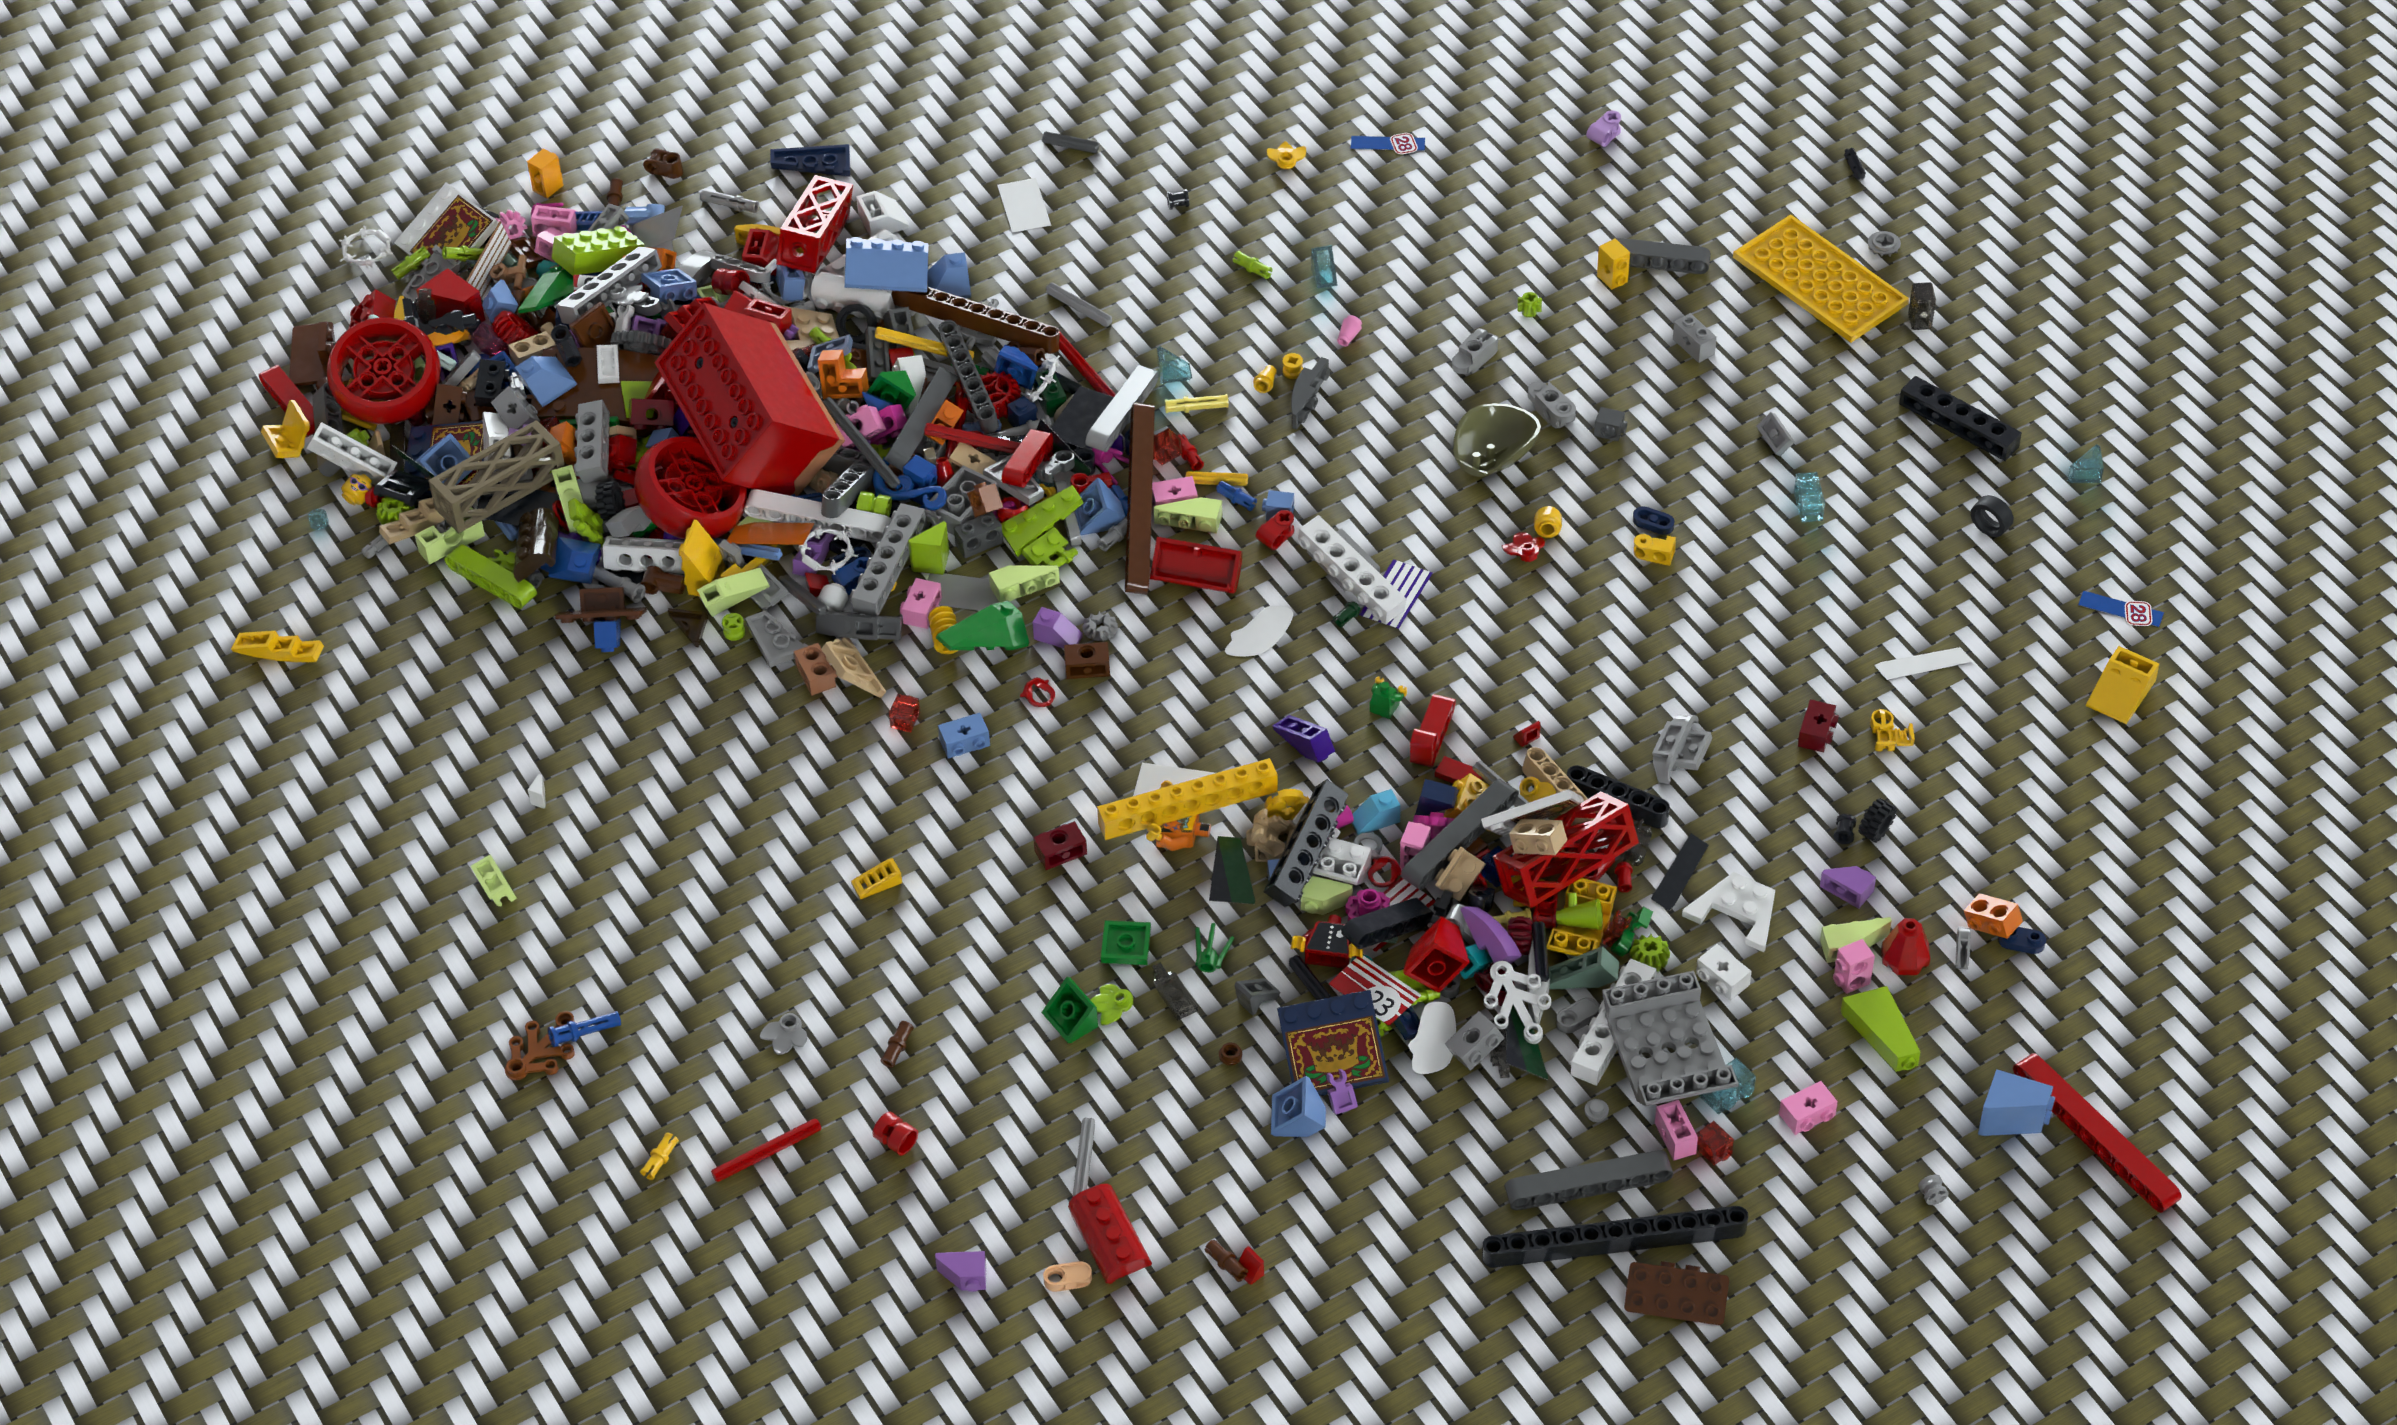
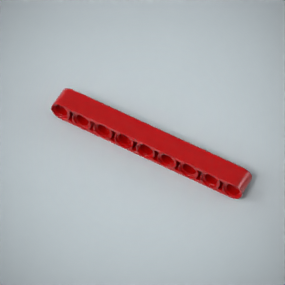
(2102, 1136)

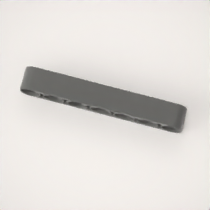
(968, 376)
(923, 413)
(1459, 833)
(1588, 1180)

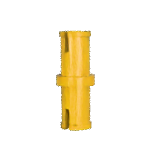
(659, 1156)

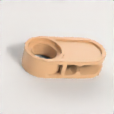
(1073, 1276)

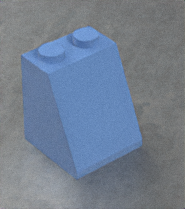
(2016, 1106)

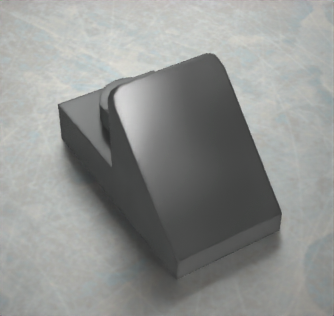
(1252, 993)

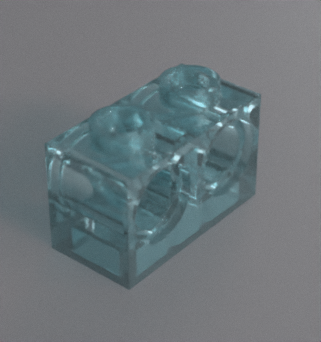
(1809, 497)

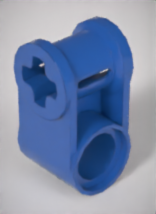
(849, 574)

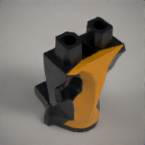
(449, 328)

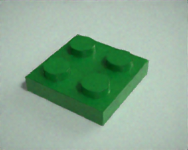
(1126, 942)

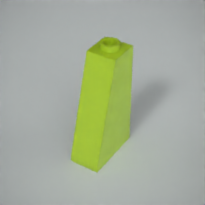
(1882, 1026)

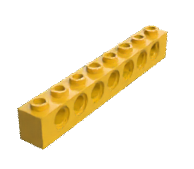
(1187, 798)

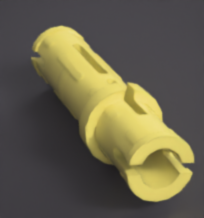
(1198, 403)

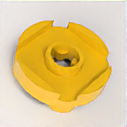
(1286, 797)

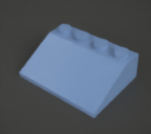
(886, 265)

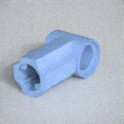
(638, 214)

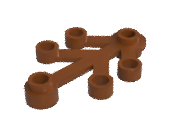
(537, 1050)

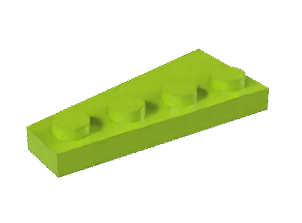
(1031, 523)

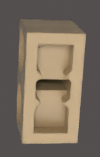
(530, 347)
(1538, 836)

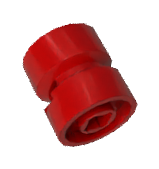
(727, 281)
(895, 1133)

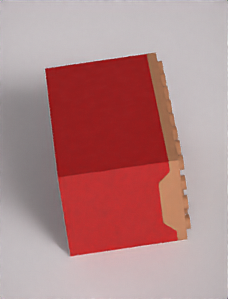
(749, 401)

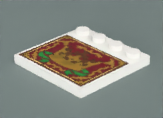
(449, 222)
(1543, 808)

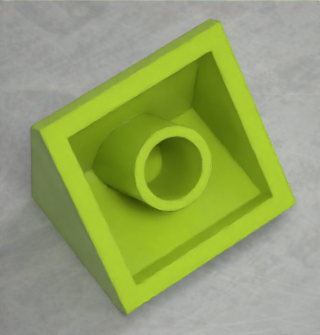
(930, 550)

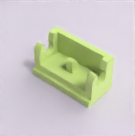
(492, 880)

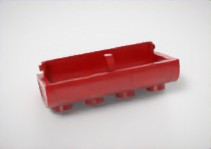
(1196, 565)
(1108, 1232)

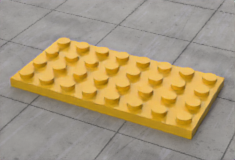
(1821, 278)

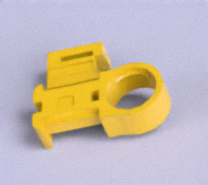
(1886, 736)

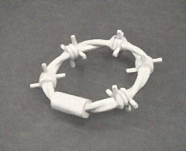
(363, 232)
(766, 286)
(1047, 379)
(849, 552)

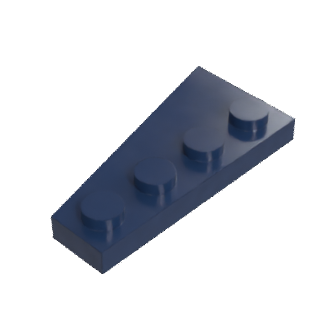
(814, 159)

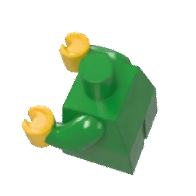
(1385, 698)

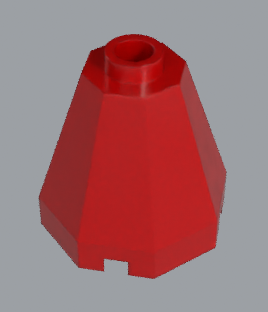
(1906, 948)

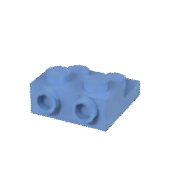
(670, 284)

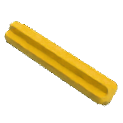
(1214, 478)

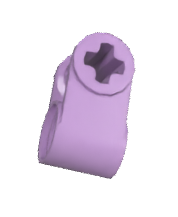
(1605, 128)

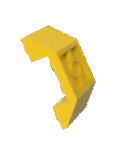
(1579, 940)

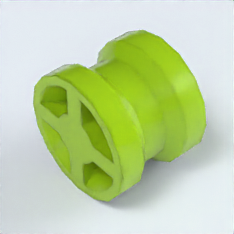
(733, 626)

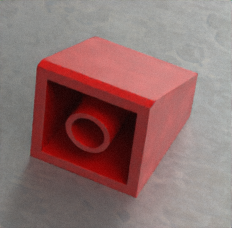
(454, 293)
(1437, 956)

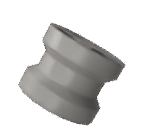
(1933, 1189)

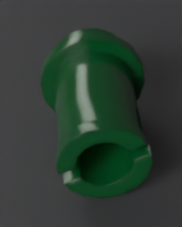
(1351, 610)

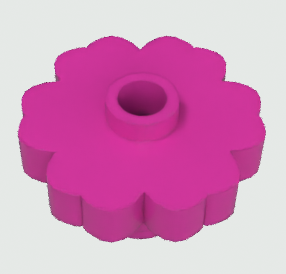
(1435, 821)
(1366, 902)

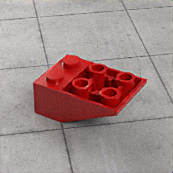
(770, 312)

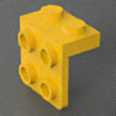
(289, 438)
(1469, 789)

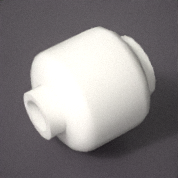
(834, 597)

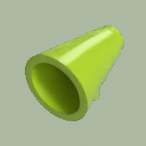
(1583, 915)

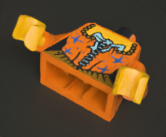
(1178, 833)

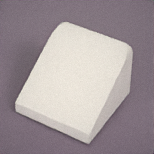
(537, 792)

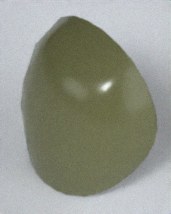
(1494, 438)

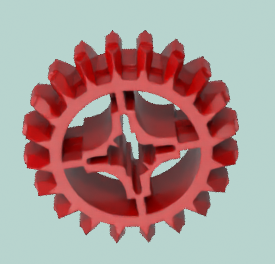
(512, 327)
(995, 386)

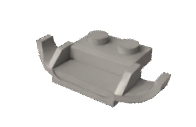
(1679, 747)

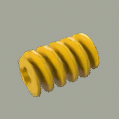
(940, 620)

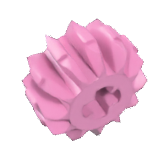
(516, 221)

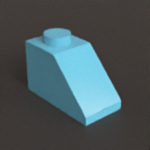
(1377, 812)

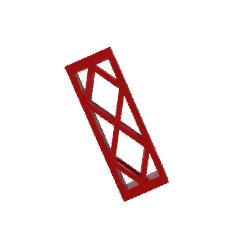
(804, 225)
(1612, 817)

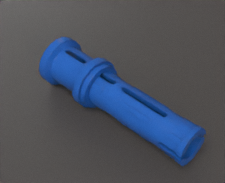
(571, 1028)

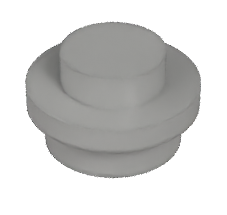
(1596, 1110)

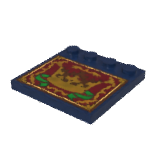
(423, 437)
(1334, 1036)

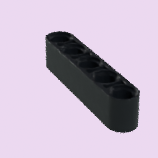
(1641, 804)
(1387, 923)

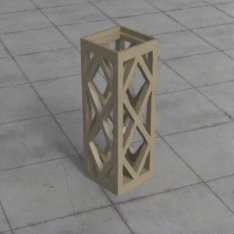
(455, 501)

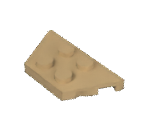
(852, 666)

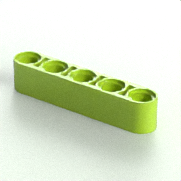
(490, 576)

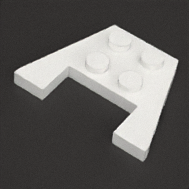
(1739, 899)

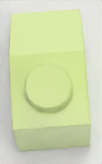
(1324, 895)

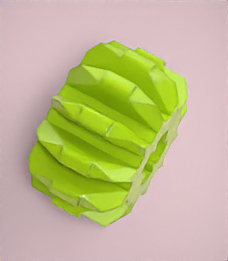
(389, 510)
(1650, 951)

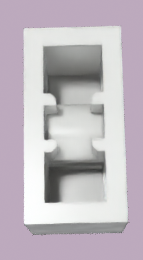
(1723, 972)

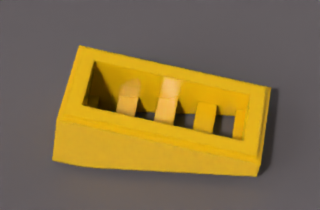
(882, 869)

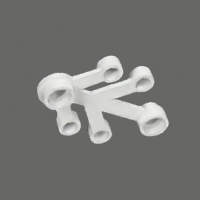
(1516, 997)

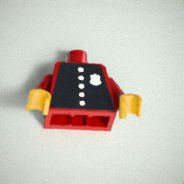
(1326, 945)

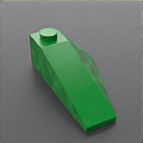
(550, 288)
(991, 627)

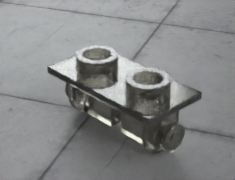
(1637, 853)

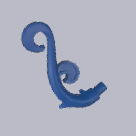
(907, 492)

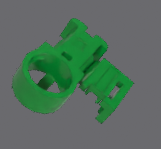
(1624, 943)

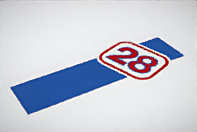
(1400, 143)
(2136, 612)

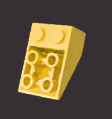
(700, 559)
(2123, 685)

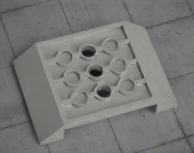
(1660, 1016)

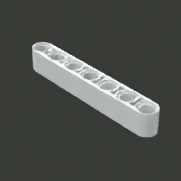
(791, 509)

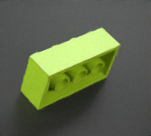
(593, 250)

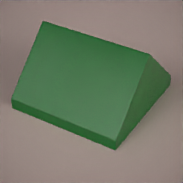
(893, 387)
(1071, 1011)

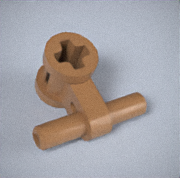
(511, 275)

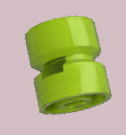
(879, 505)

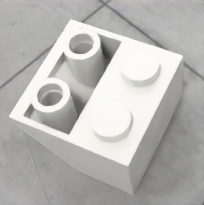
(880, 213)
(1344, 861)

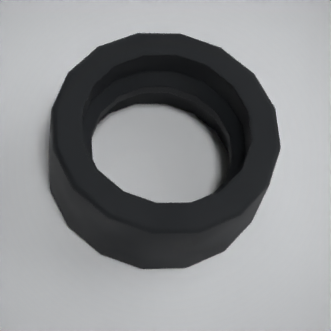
(841, 319)
(1986, 523)

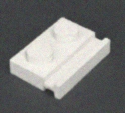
(752, 293)

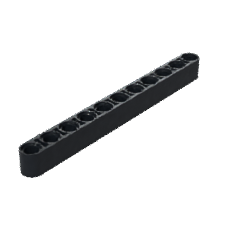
(1626, 1239)

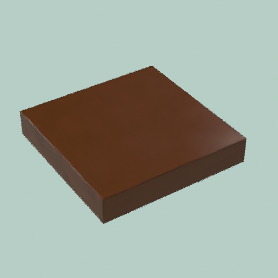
(593, 327)

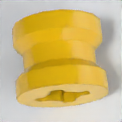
(1292, 365)

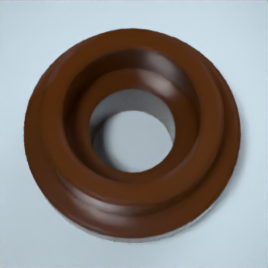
(1230, 1049)

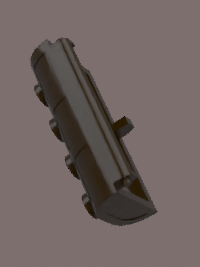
(535, 542)

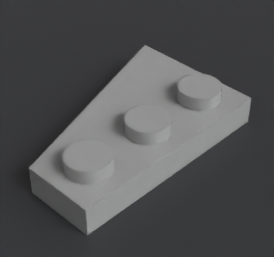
(1029, 494)

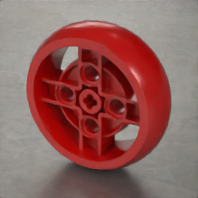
(383, 370)
(686, 490)

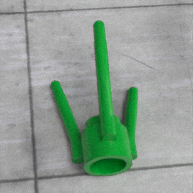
(1208, 959)

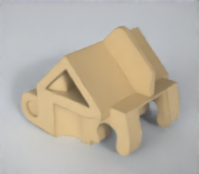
(1265, 835)

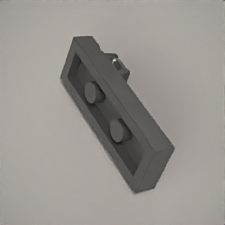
(876, 354)

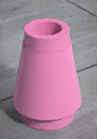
(1350, 328)

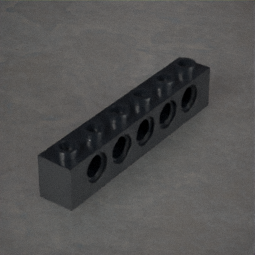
(1960, 418)
(1321, 812)

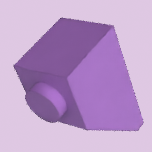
(1055, 629)
(1849, 884)
(963, 1269)

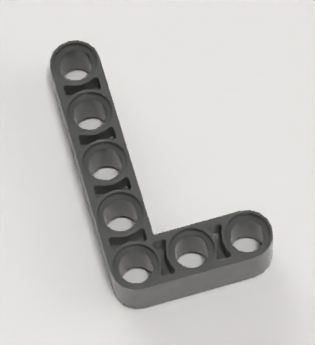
(855, 477)

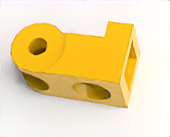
(1654, 549)

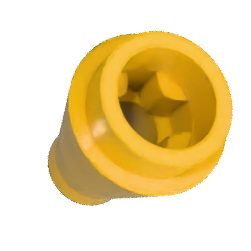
(1264, 380)

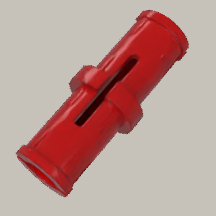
(1190, 454)

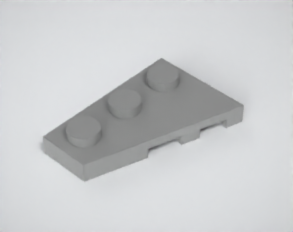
(431, 268)
(772, 639)

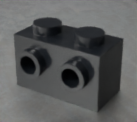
(490, 381)

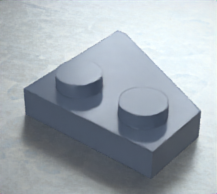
(842, 343)

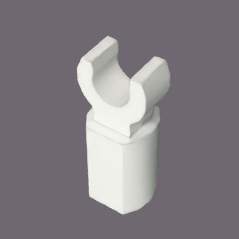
(624, 320)

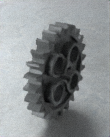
(640, 342)

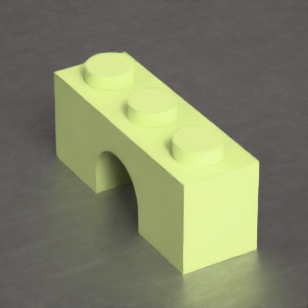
(436, 545)

